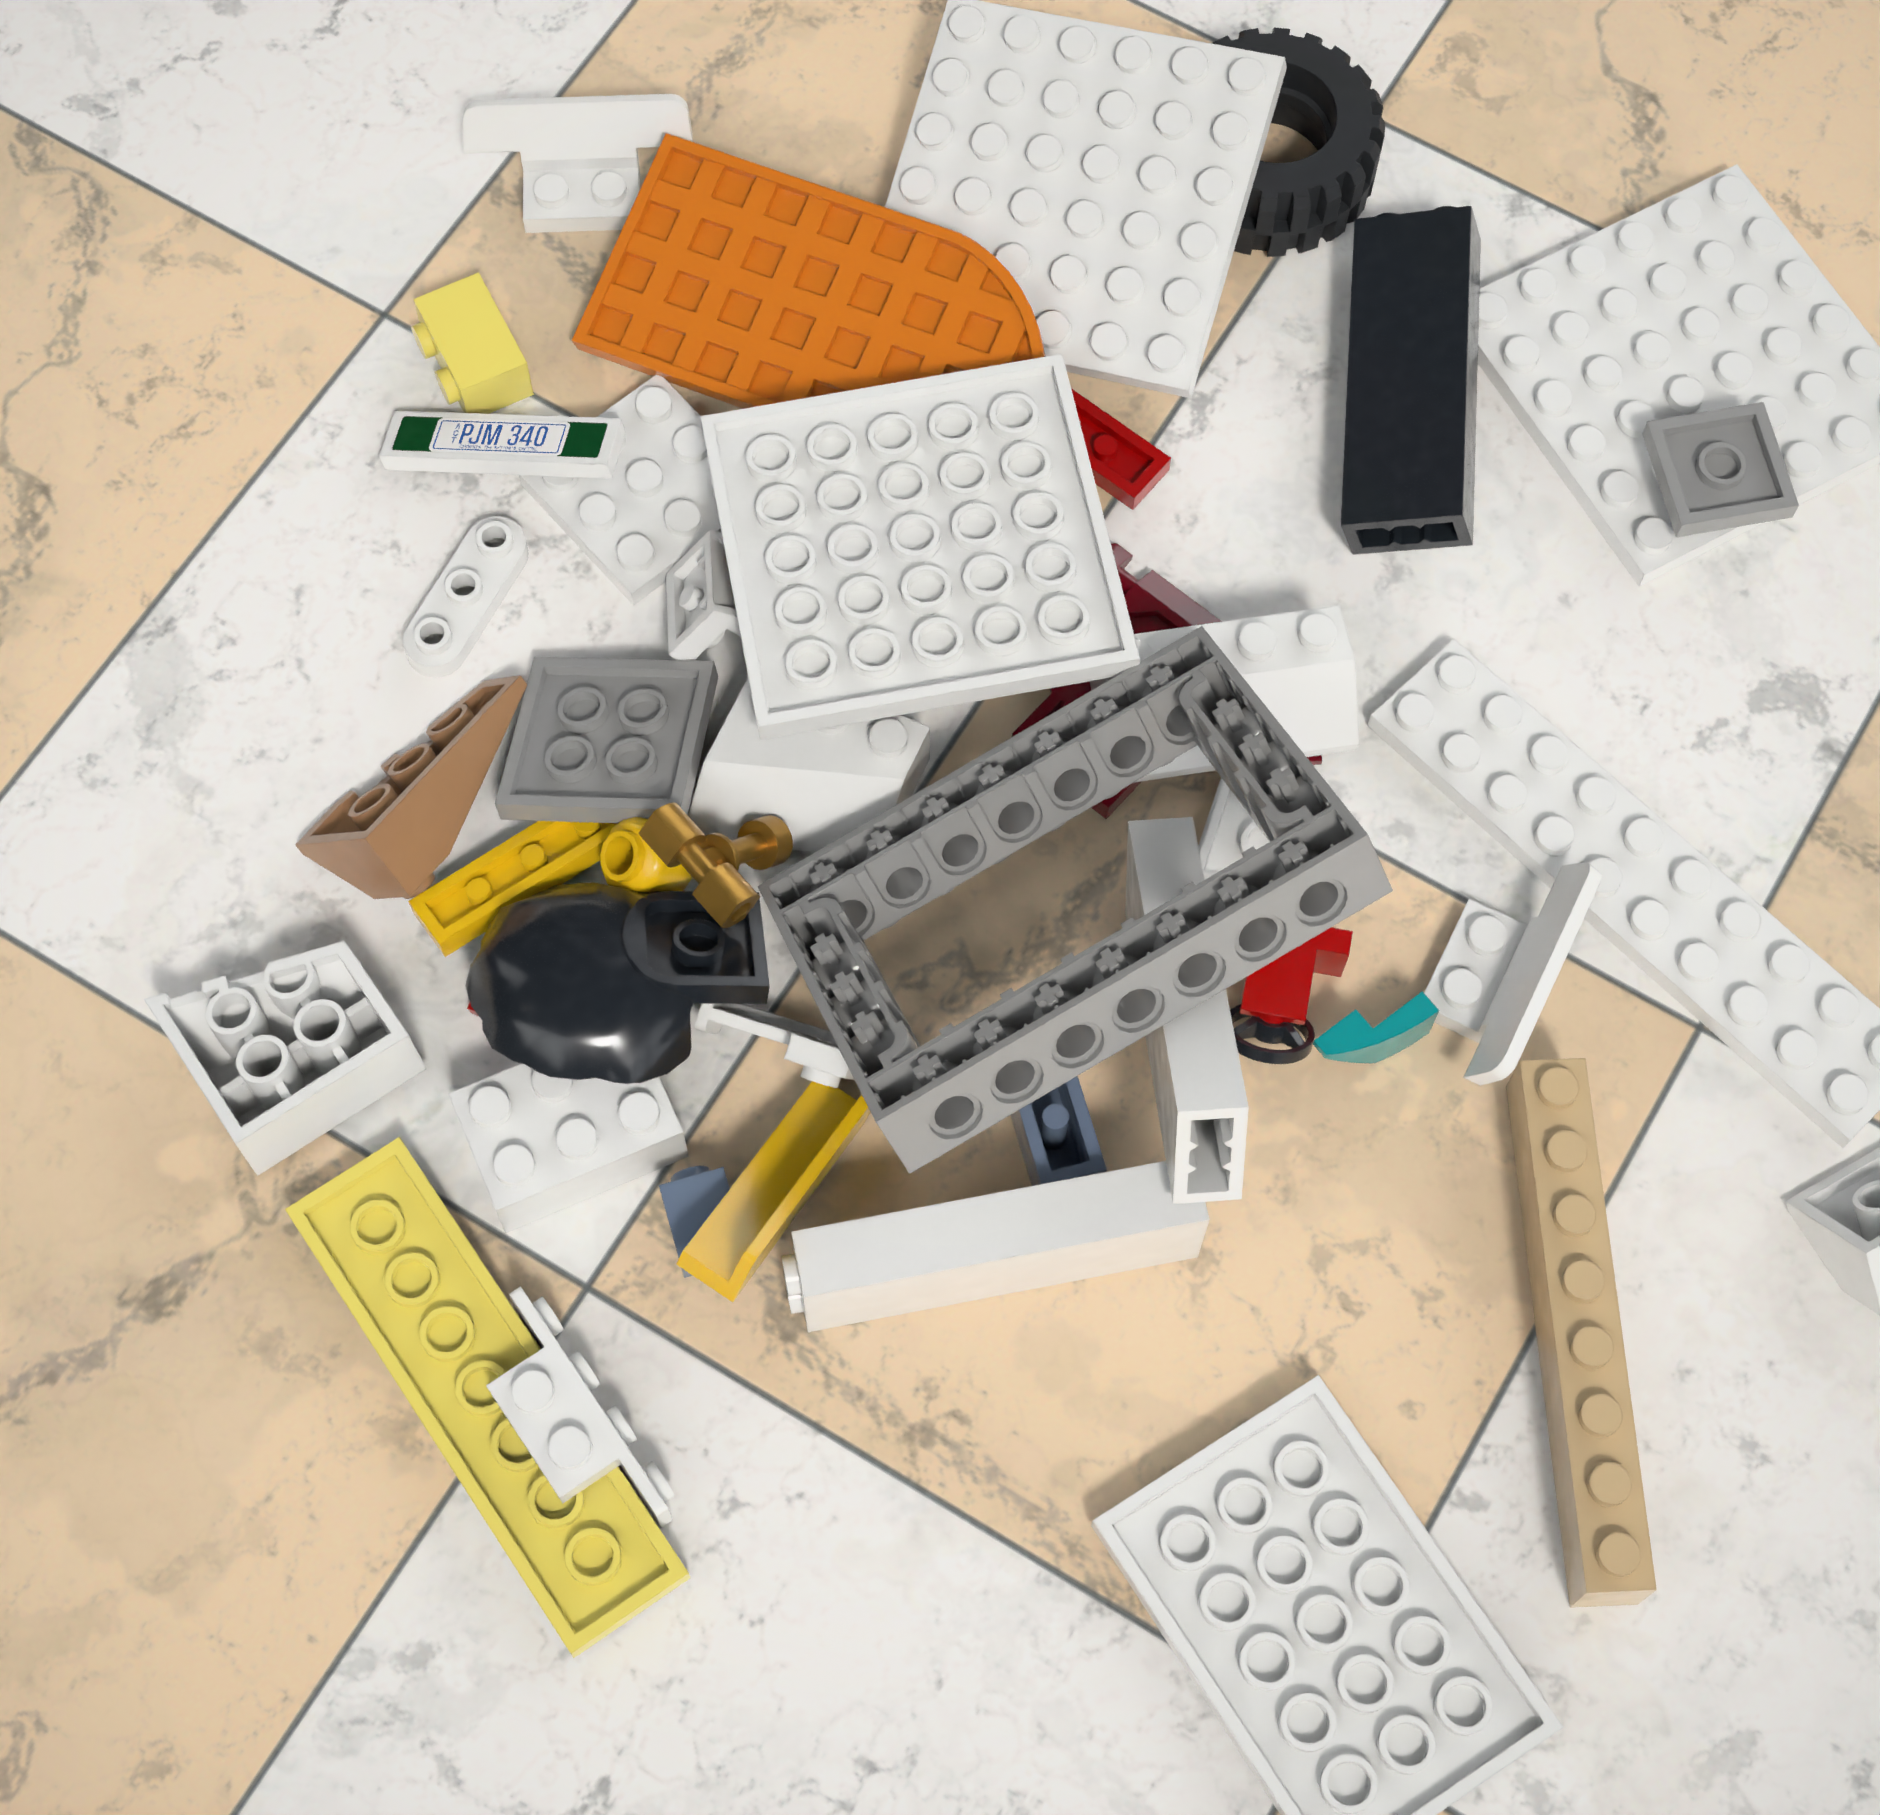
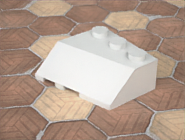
(811, 780)
(289, 1049)

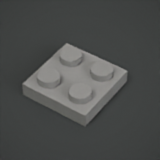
(1720, 469)

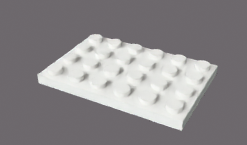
(1324, 1619)

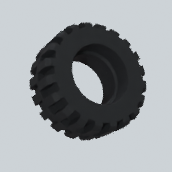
(1342, 118)

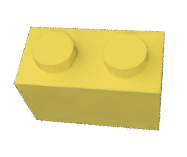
(472, 347)

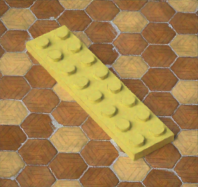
(443, 1340)

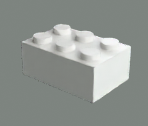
(563, 1139)

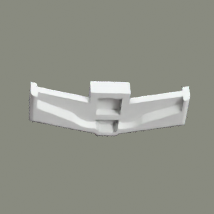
(806, 1043)

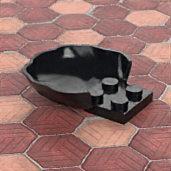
(608, 978)

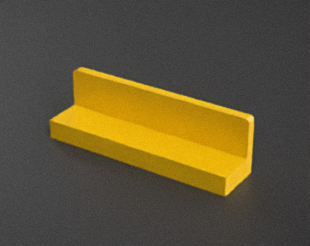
(773, 1189)

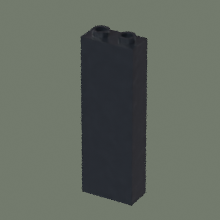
(1412, 382)

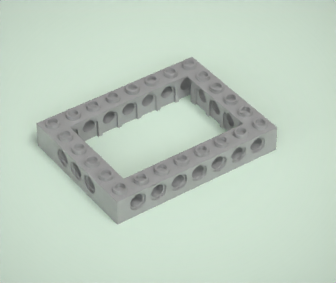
(1124, 986)

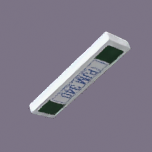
(503, 444)

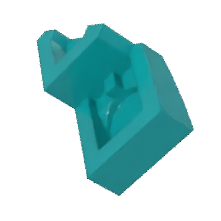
(1357, 1042)

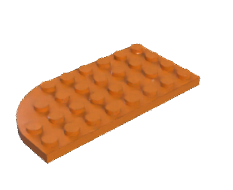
(792, 288)

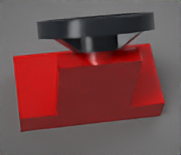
(1280, 998)

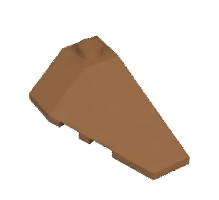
(411, 818)

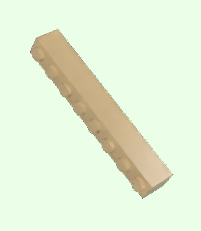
(1579, 1336)

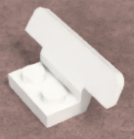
(576, 152)
(700, 599)
(1502, 971)

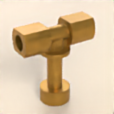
(716, 859)

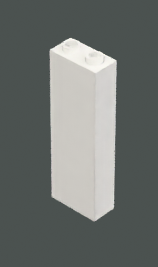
(1196, 1054)
(990, 1246)

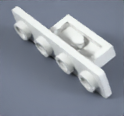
(562, 1421)

